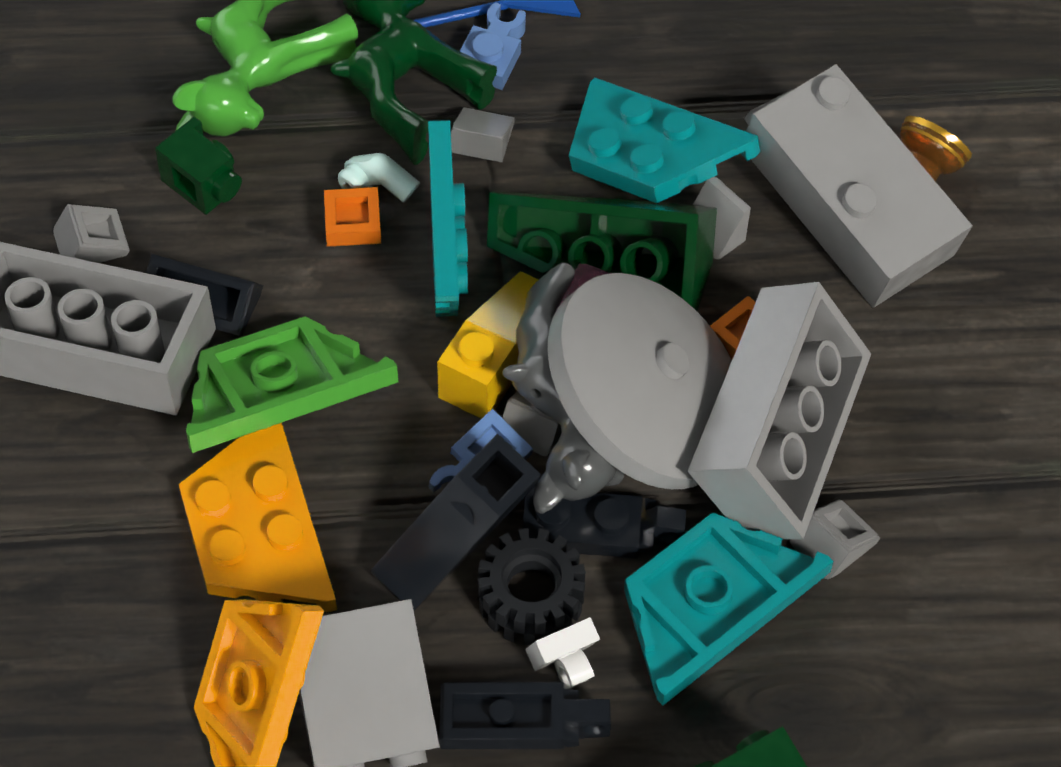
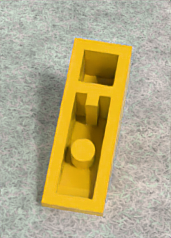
(482, 348)

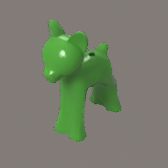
(255, 61)

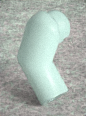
(377, 170)

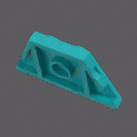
(649, 143)
(448, 223)
(711, 596)

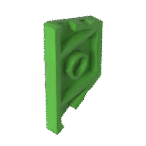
(276, 379)

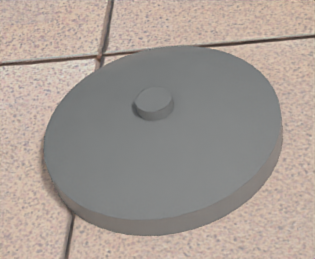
(637, 375)

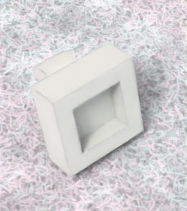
(565, 651)

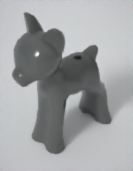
(573, 466)

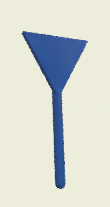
(557, 7)

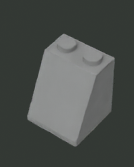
(368, 690)

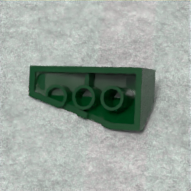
(618, 236)

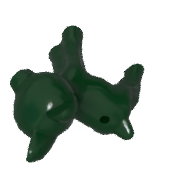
(396, 50)

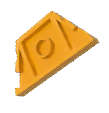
(256, 524)
(254, 679)

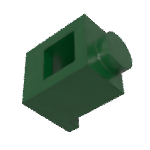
(197, 167)

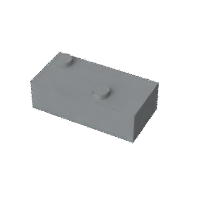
(856, 185)
(100, 328)
(781, 411)

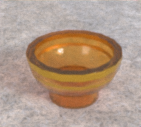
(934, 146)

